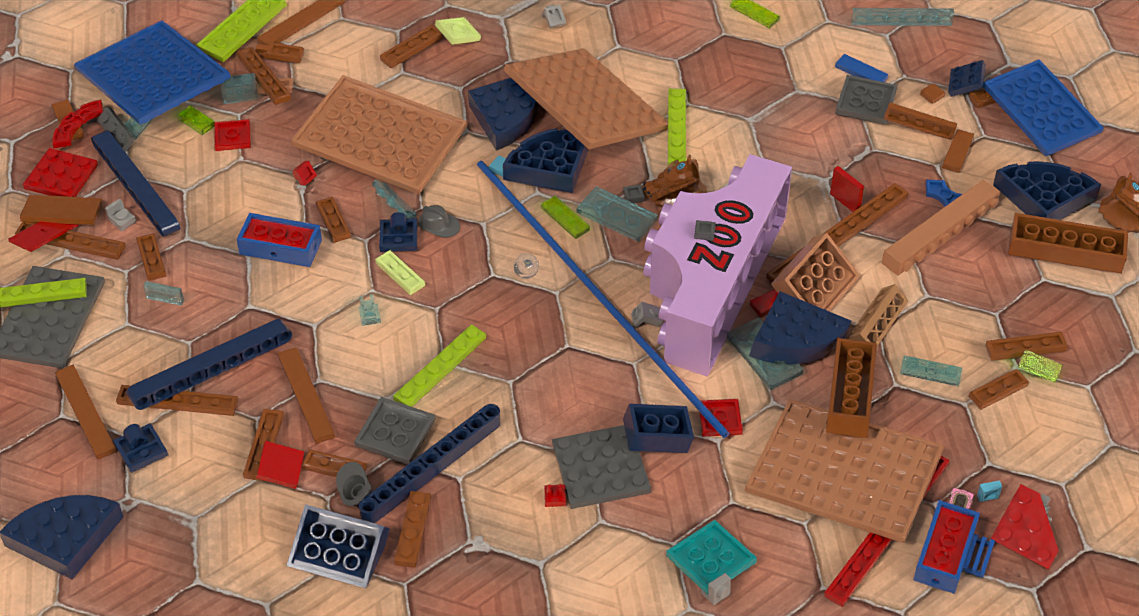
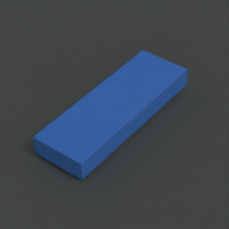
(860, 69)

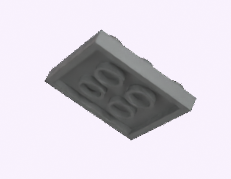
(865, 99)
(395, 430)

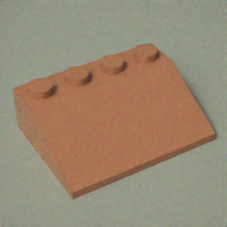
(818, 274)

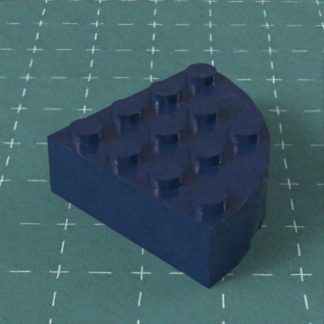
(503, 111)
(547, 161)
(1046, 188)
(797, 332)
(62, 531)

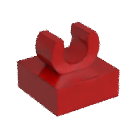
(304, 173)
(554, 495)

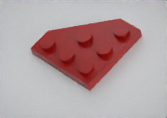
(1027, 528)

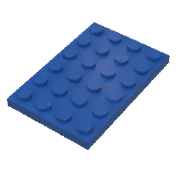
(1042, 107)

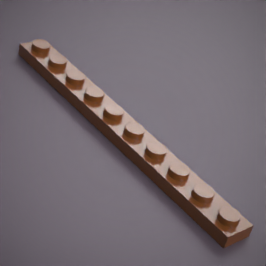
(855, 221)

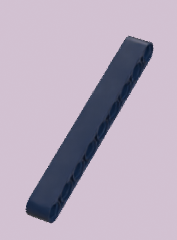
(135, 183)
(208, 364)
(430, 463)

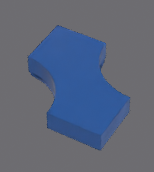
(938, 190)

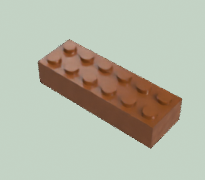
(1068, 243)
(851, 388)

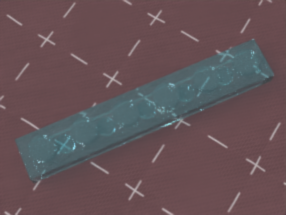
(903, 16)

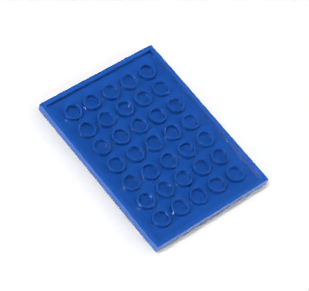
(151, 71)

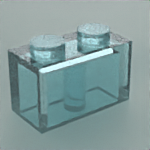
(239, 89)

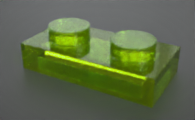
(196, 120)
(1040, 365)

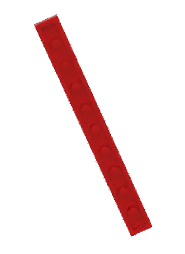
(866, 556)

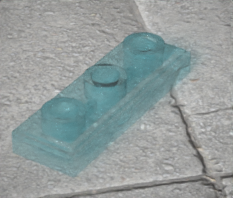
(393, 199)
(931, 370)

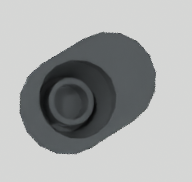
(438, 222)
(352, 483)

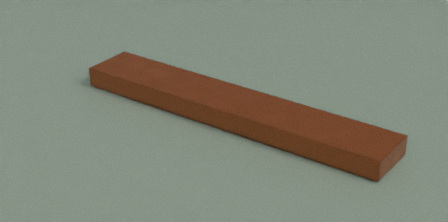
(298, 21)
(264, 75)
(84, 243)
(306, 395)
(190, 402)
(85, 412)

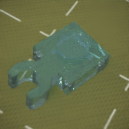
(369, 311)

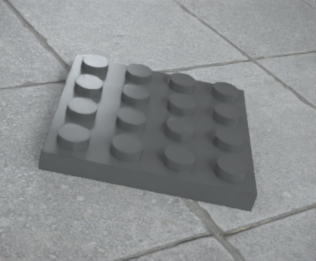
(599, 467)

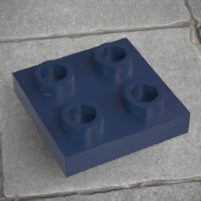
(967, 78)
(398, 233)
(140, 446)

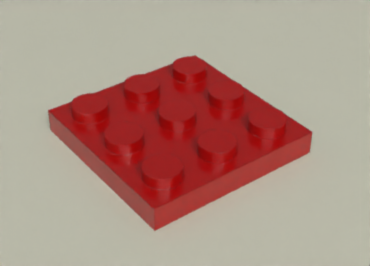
(60, 174)

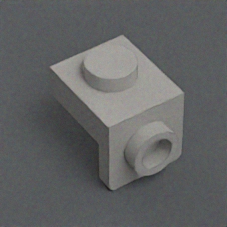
(646, 313)
(718, 589)

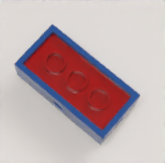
(279, 239)
(946, 546)

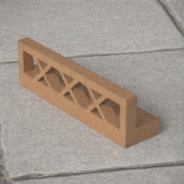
(876, 312)

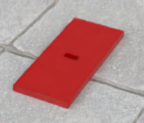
(40, 234)

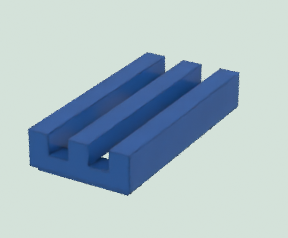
(983, 542)

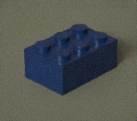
(658, 428)

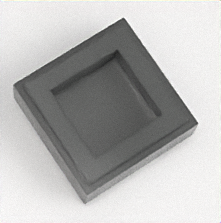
(634, 194)
(704, 230)

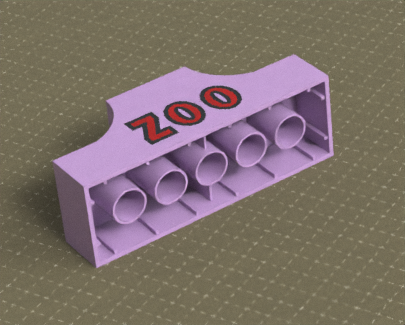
(706, 279)

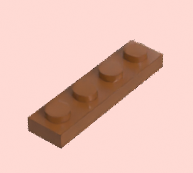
(411, 46)
(920, 121)
(1016, 346)
(267, 431)
(412, 529)

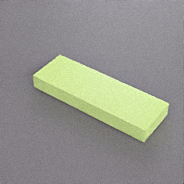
(400, 272)

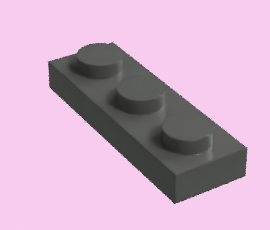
(112, 123)

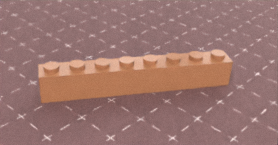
(940, 227)

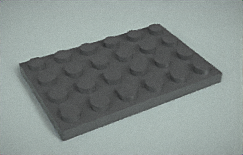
(48, 330)

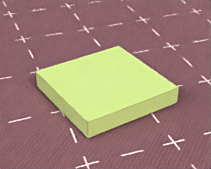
(458, 30)

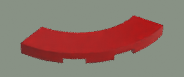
(72, 121)

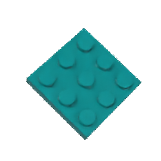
(711, 554)

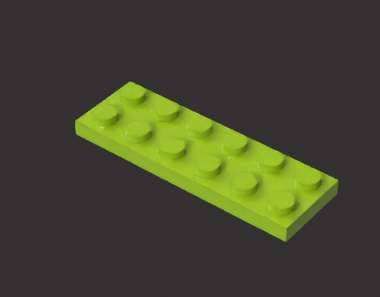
(239, 27)

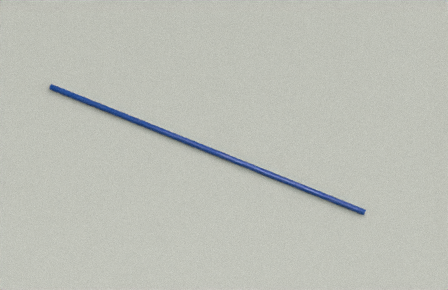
(606, 303)

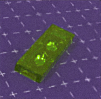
(756, 12)
(565, 217)

